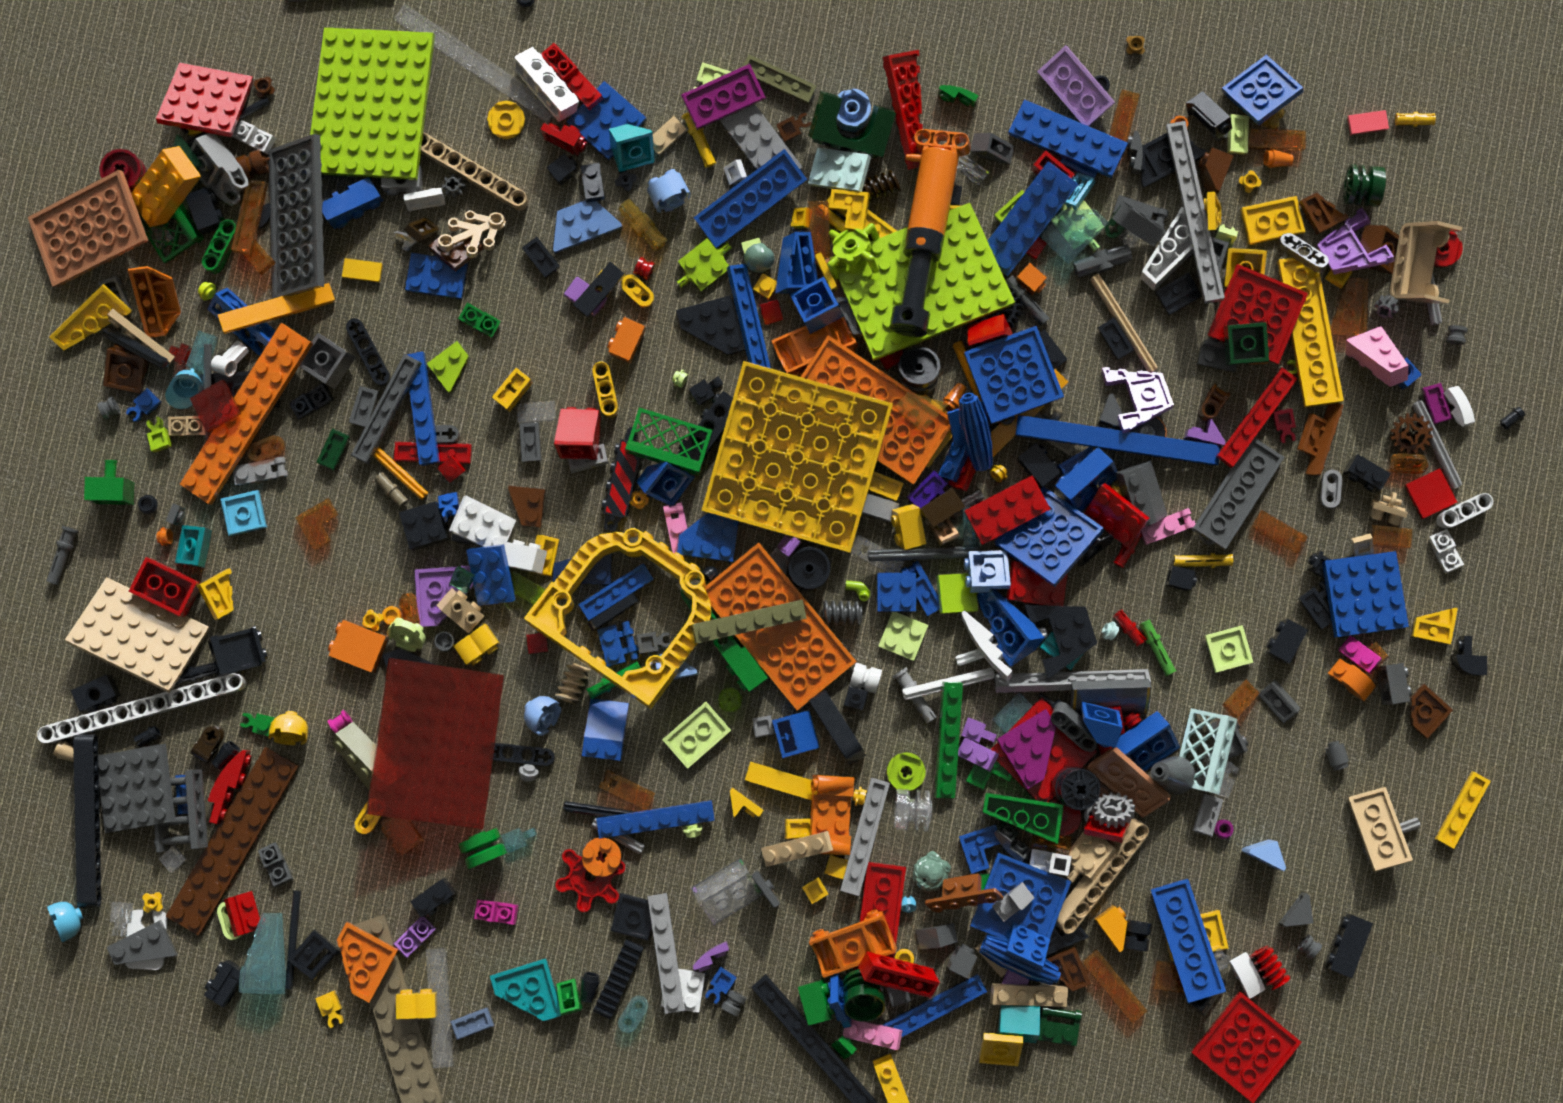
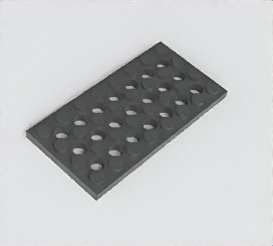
(292, 176)

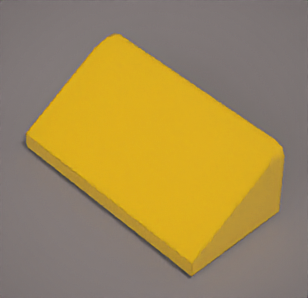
(550, 545)

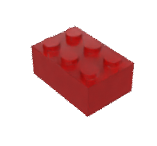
(165, 587)

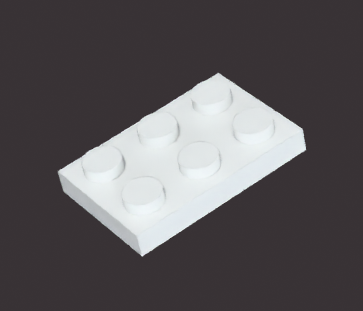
(481, 523)

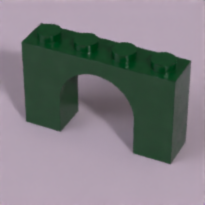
(871, 141)

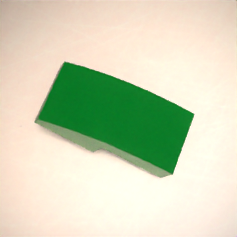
(950, 93)
(479, 320)

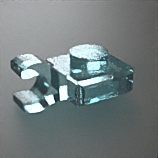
(516, 838)

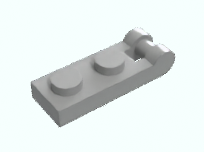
(259, 471)

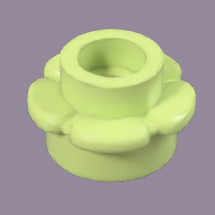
(680, 378)

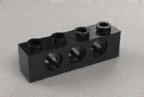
(708, 417)

